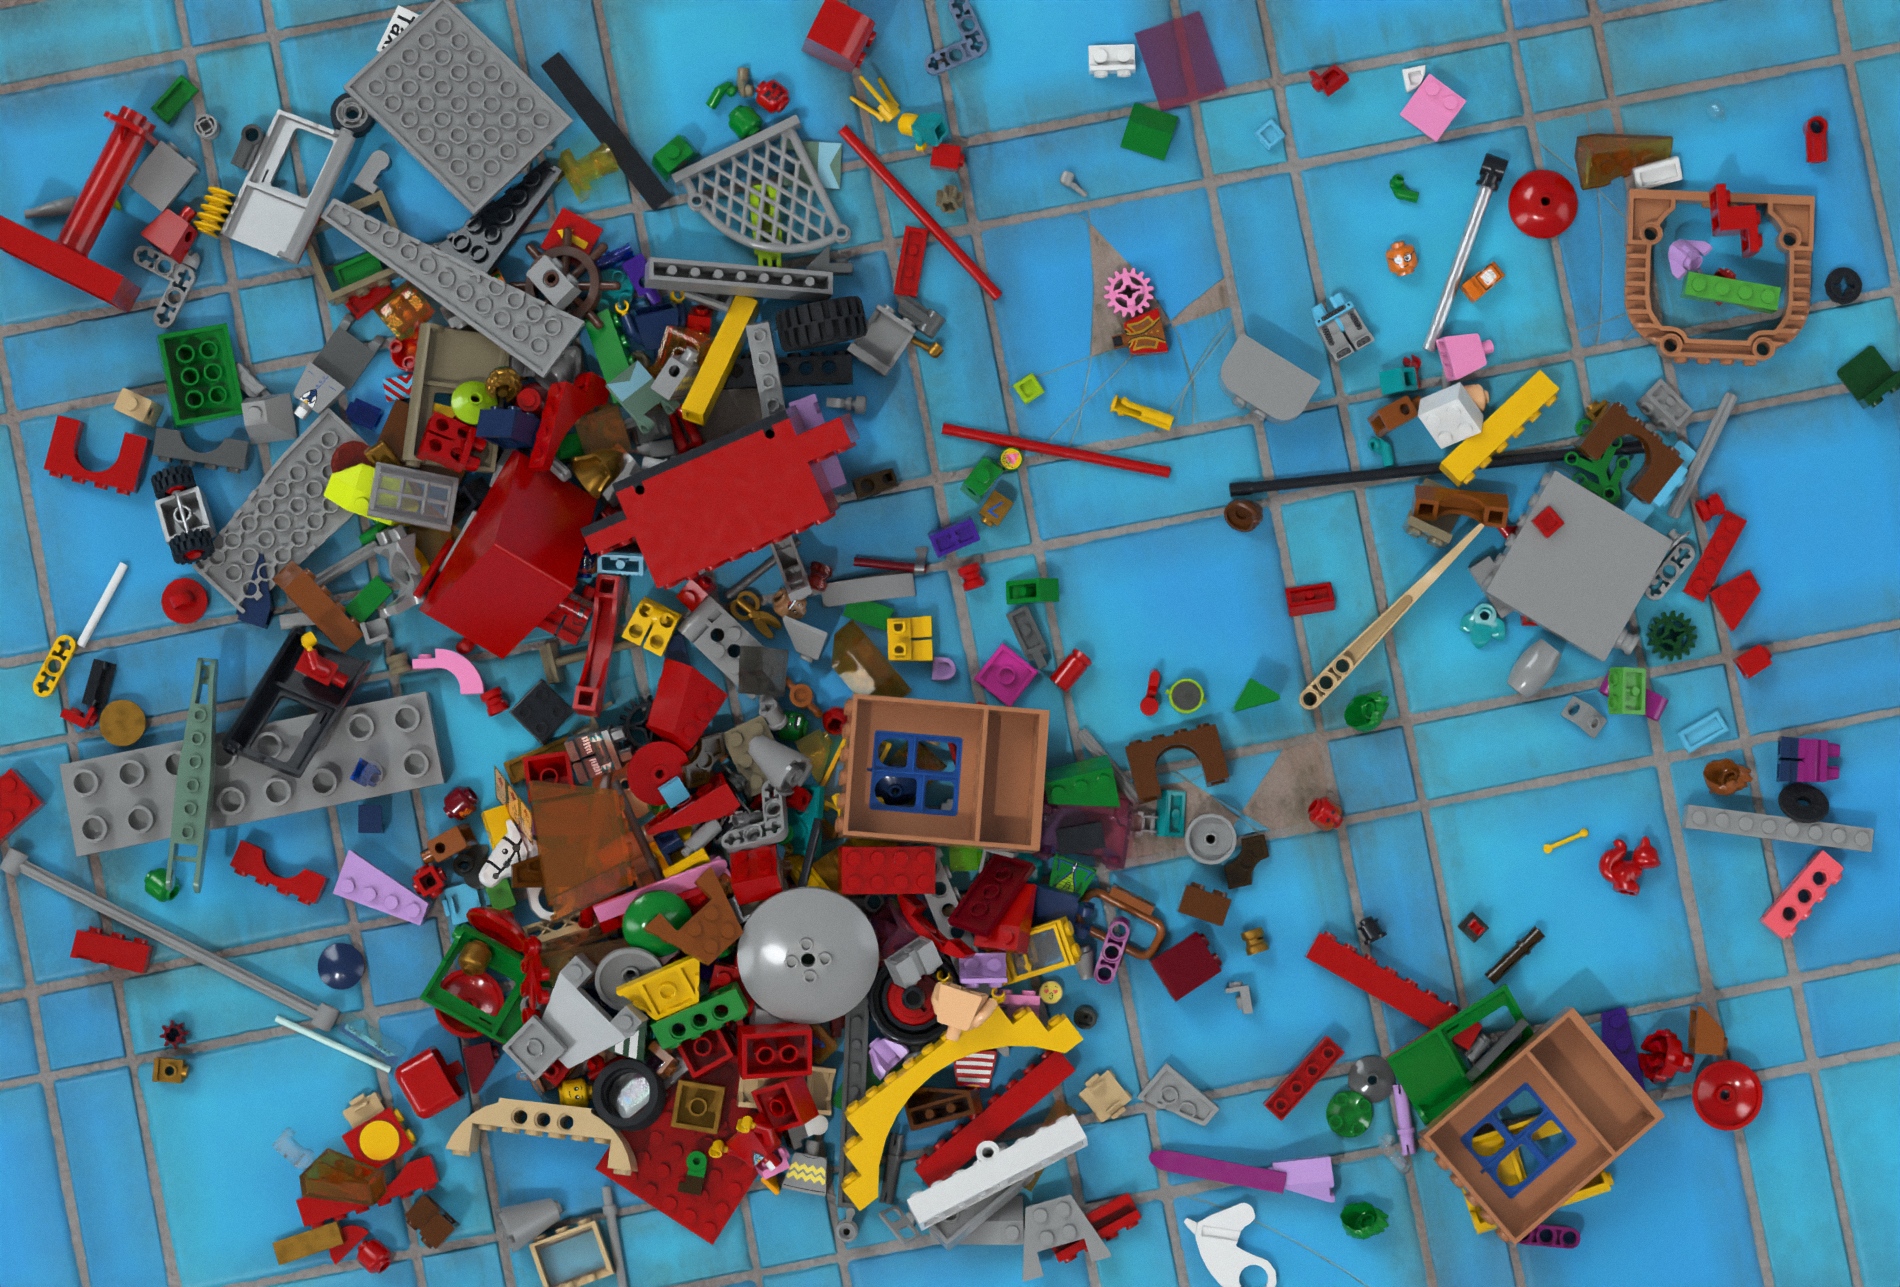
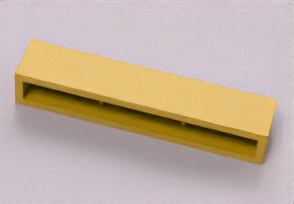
(1499, 428)

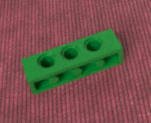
(729, 995)

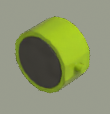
(1186, 696)

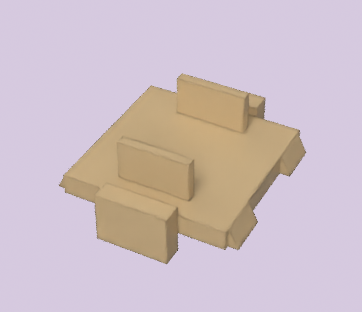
(1105, 1096)
(363, 1109)

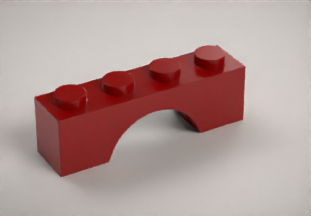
(252, 860)

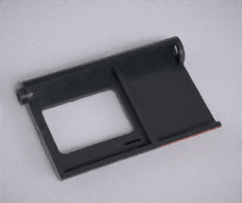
(284, 682)

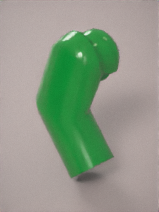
(369, 535)

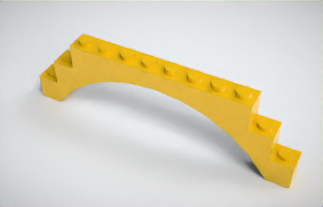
(878, 1109)

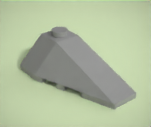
(1002, 1228)

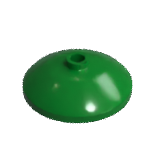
(644, 910)

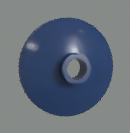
(904, 793)

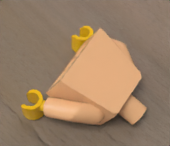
(961, 1006)

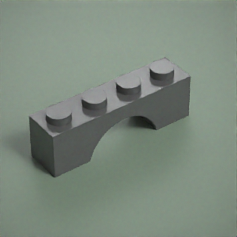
(231, 454)

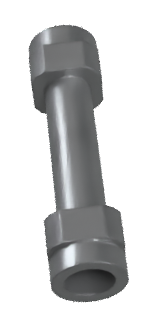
(743, 819)

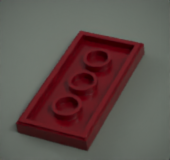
(991, 894)

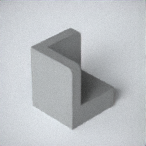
(375, 631)

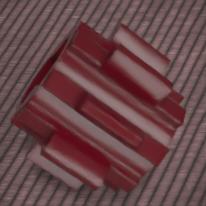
(168, 1029)

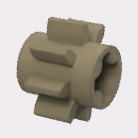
(949, 199)

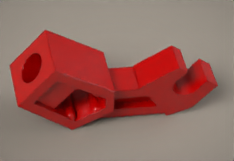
(798, 800)

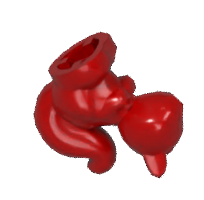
(1625, 873)

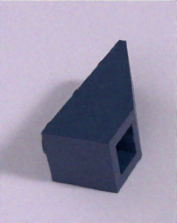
(261, 611)

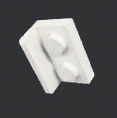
(1111, 60)

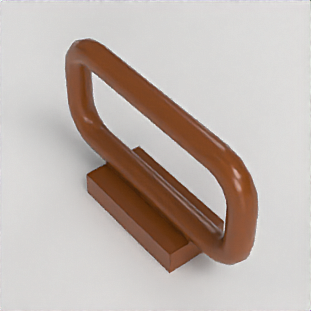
(1133, 905)

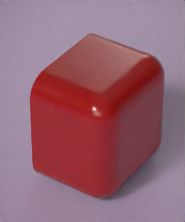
(429, 1082)

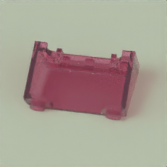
(1115, 823)

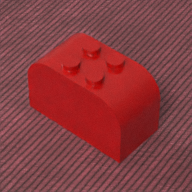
(840, 36)

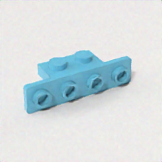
(1642, 511)

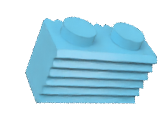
(622, 561)

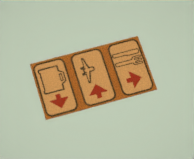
(515, 806)

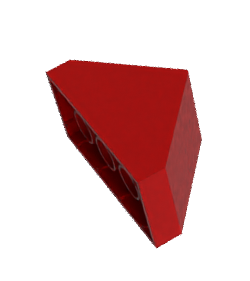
(513, 558)

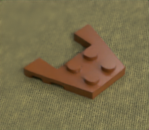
(708, 931)

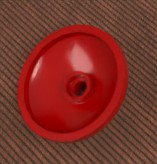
(1532, 216)
(498, 925)
(477, 990)
(1743, 1097)

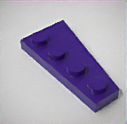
(1619, 1040)

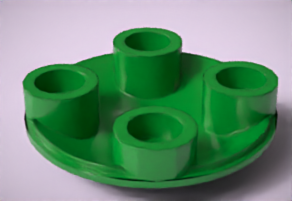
(1349, 1114)

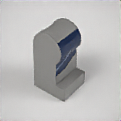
(370, 174)

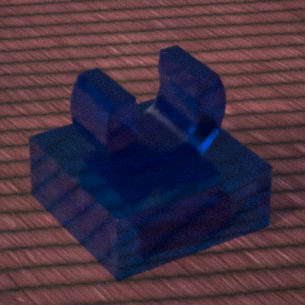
(363, 773)

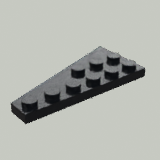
(500, 223)

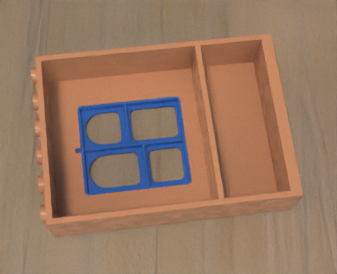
(994, 777)
(1578, 1089)

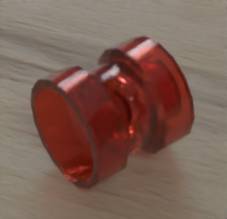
(819, 575)

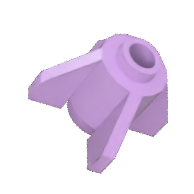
(1686, 256)
(886, 1055)

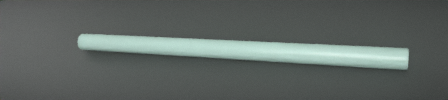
(333, 1044)

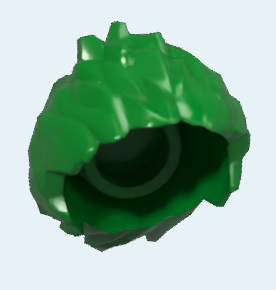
(1366, 711)
(1363, 1220)

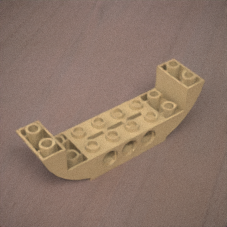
(508, 1115)

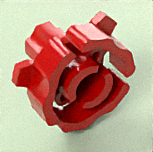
(1665, 1056)

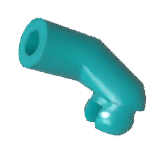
(1382, 448)

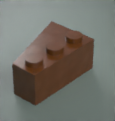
(939, 1105)

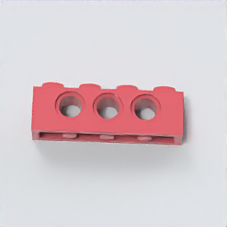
(1773, 917)

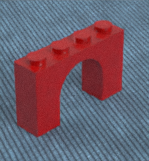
(123, 474)

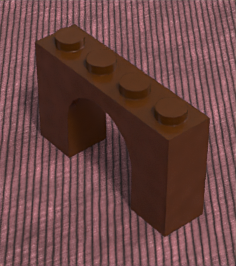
(394, 435)
(1659, 461)
(1202, 742)

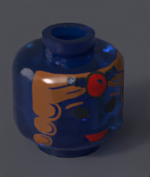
(588, 564)

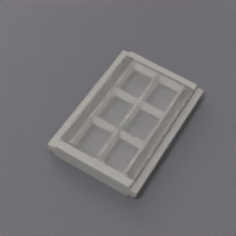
(412, 496)

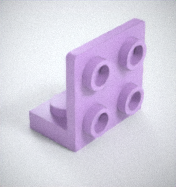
(983, 968)

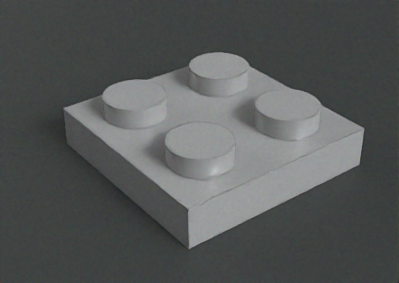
(534, 1047)

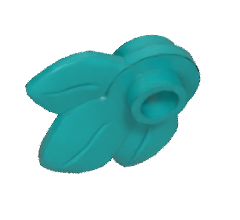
(1483, 629)

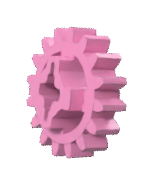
(1126, 283)

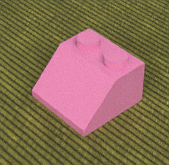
(1432, 107)

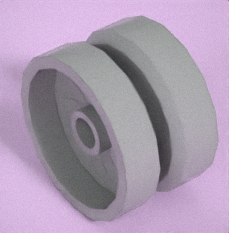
(1212, 825)

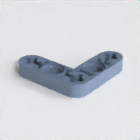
(963, 46)

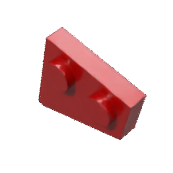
(1735, 598)

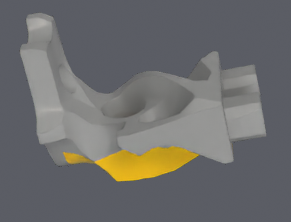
(402, 559)

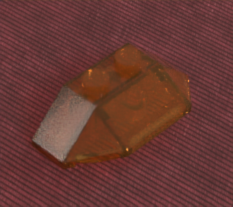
(864, 666)

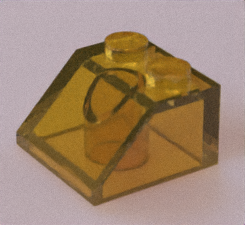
(816, 747)

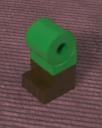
(697, 1166)

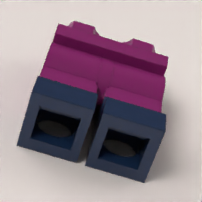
(1813, 760)

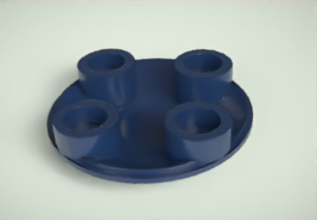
(341, 966)

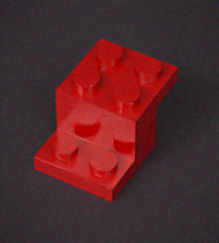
(1735, 220)

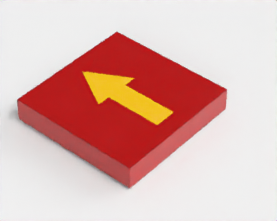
(583, 233)

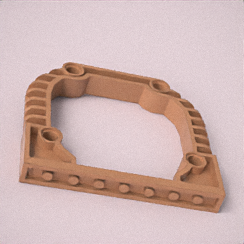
(1787, 213)

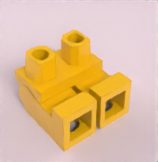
(653, 614)
(900, 633)

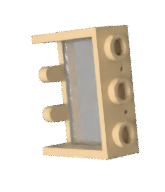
(572, 1256)

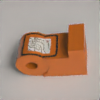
(1482, 282)

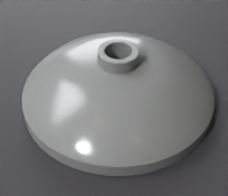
(613, 973)

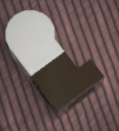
(794, 1135)

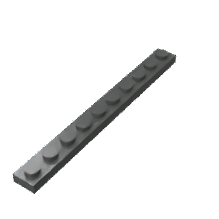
(853, 1083)

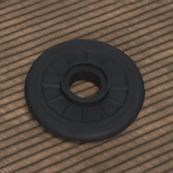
(1817, 808)

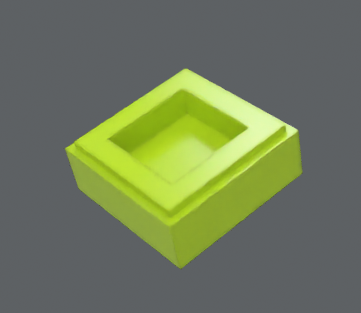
(1028, 388)

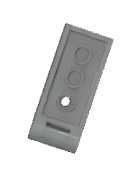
(958, 1226)

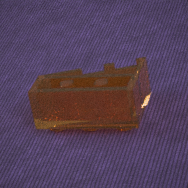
(343, 1180)

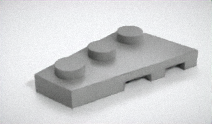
(1177, 1094)

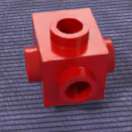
(421, 885)

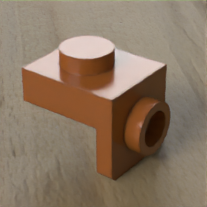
(665, 1055)

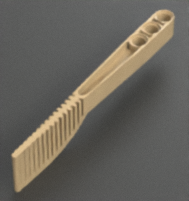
(1366, 641)

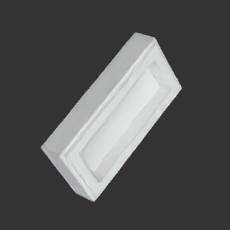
(1657, 173)

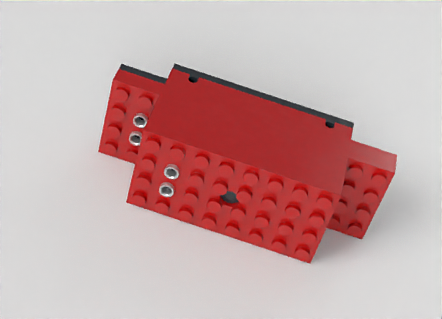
(726, 497)

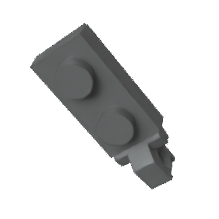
(1028, 635)

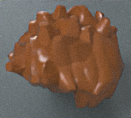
(1726, 777)

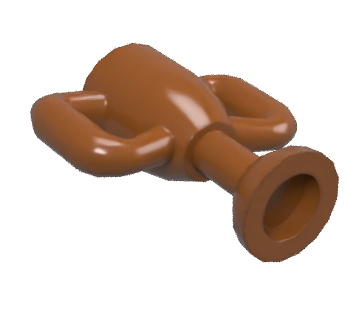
(803, 697)

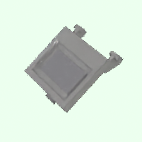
(632, 1090)

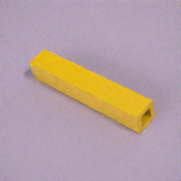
(720, 360)

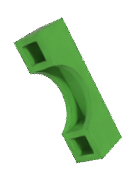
(1725, 290)

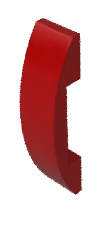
(913, 910)

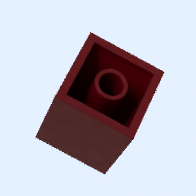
(1186, 965)

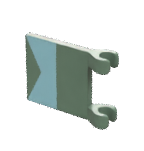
(825, 160)
(635, 395)

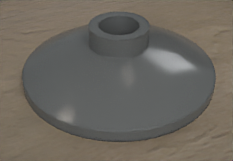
(1368, 1067)

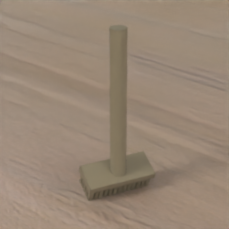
(553, 662)

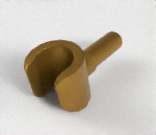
(934, 350)

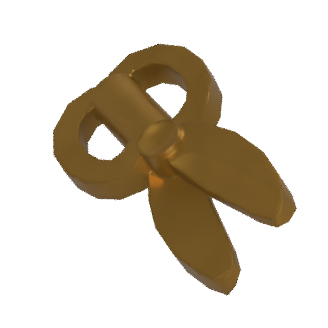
(759, 618)

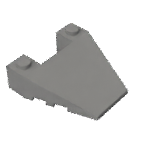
(581, 1020)

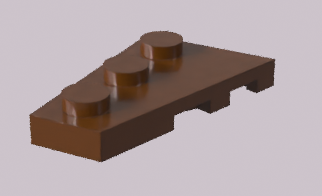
(527, 874)

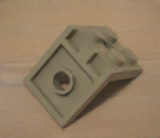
(1435, 532)

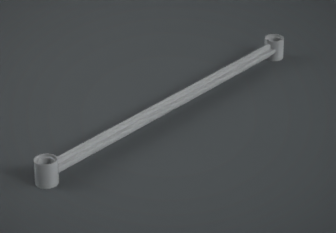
(323, 1015)

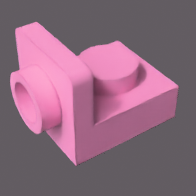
(783, 1156)

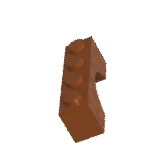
(1485, 507)

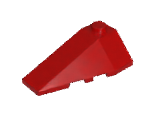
(708, 803)

